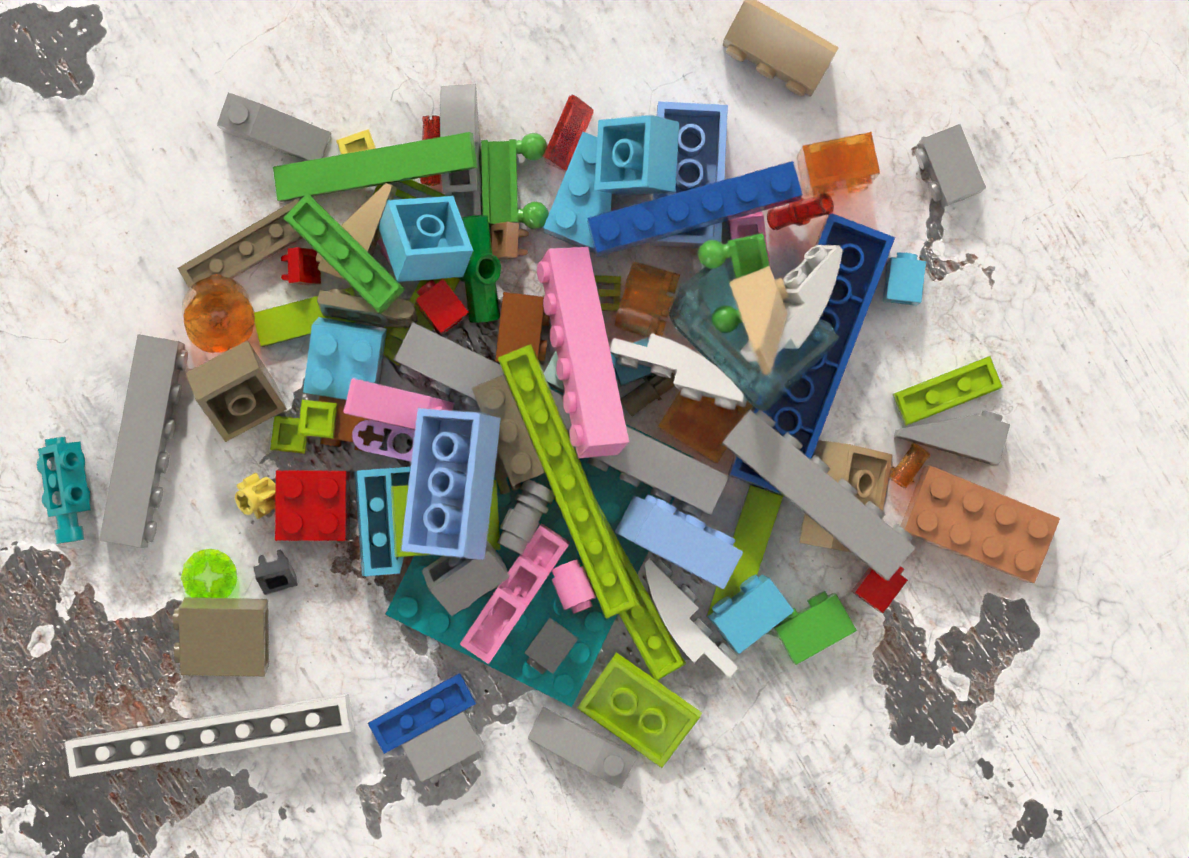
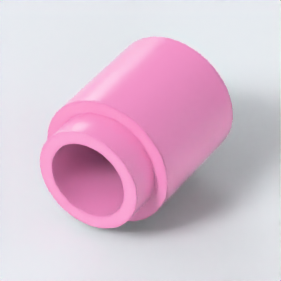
(573, 586)

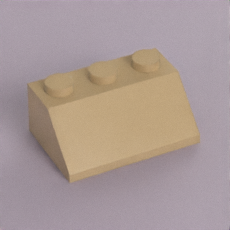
(779, 47)
(859, 466)

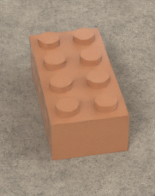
(979, 524)

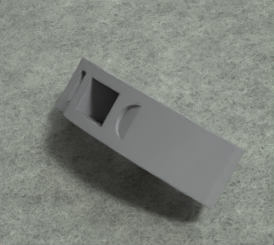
(459, 116)

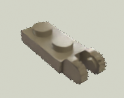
(342, 305)

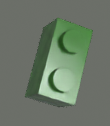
(814, 627)

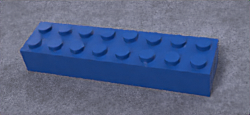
(808, 402)

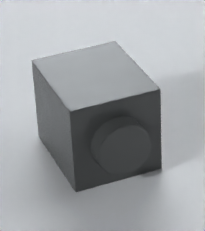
(550, 647)

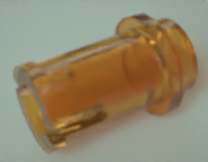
(909, 466)

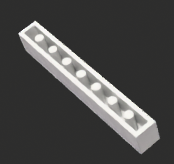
(209, 735)

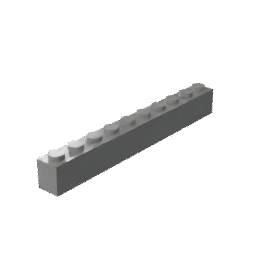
(640, 461)

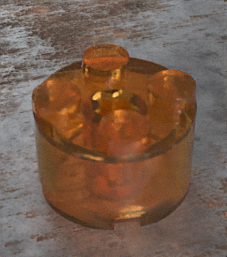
(646, 300)
(217, 333)

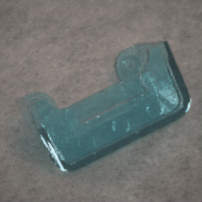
(692, 317)

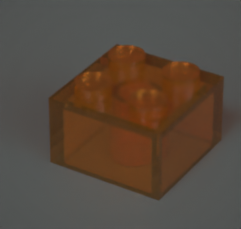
(838, 165)
(701, 424)

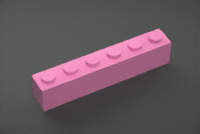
(582, 352)

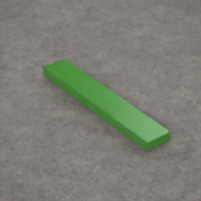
(375, 167)

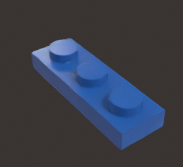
(422, 713)

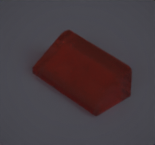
(567, 133)

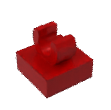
(302, 266)

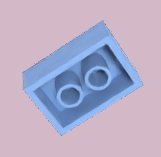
(680, 539)

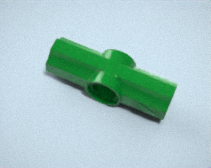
(481, 272)

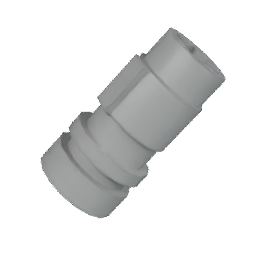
(523, 520)

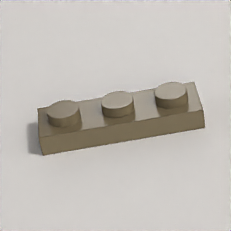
(514, 439)

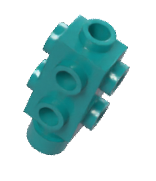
(67, 483)

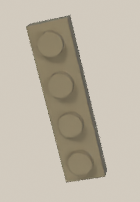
(244, 248)

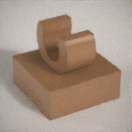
(505, 240)

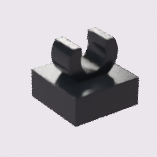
(275, 574)

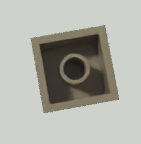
(236, 391)

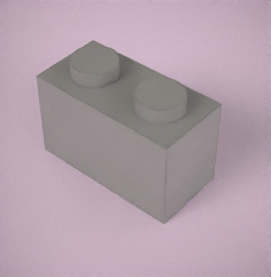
(950, 166)
(461, 581)
(443, 747)

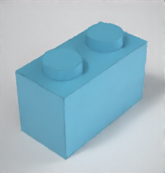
(750, 612)

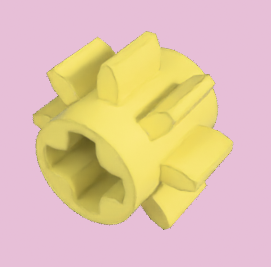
(256, 495)

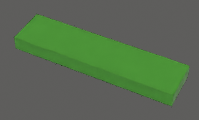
(344, 253)

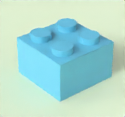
(636, 155)
(425, 238)
(340, 353)

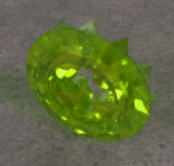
(220, 564)

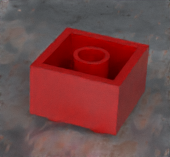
(312, 505)

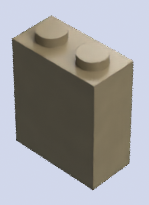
(222, 637)

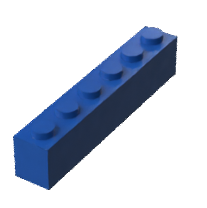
(694, 208)

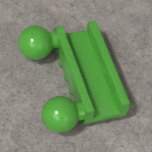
(500, 181)
(747, 257)

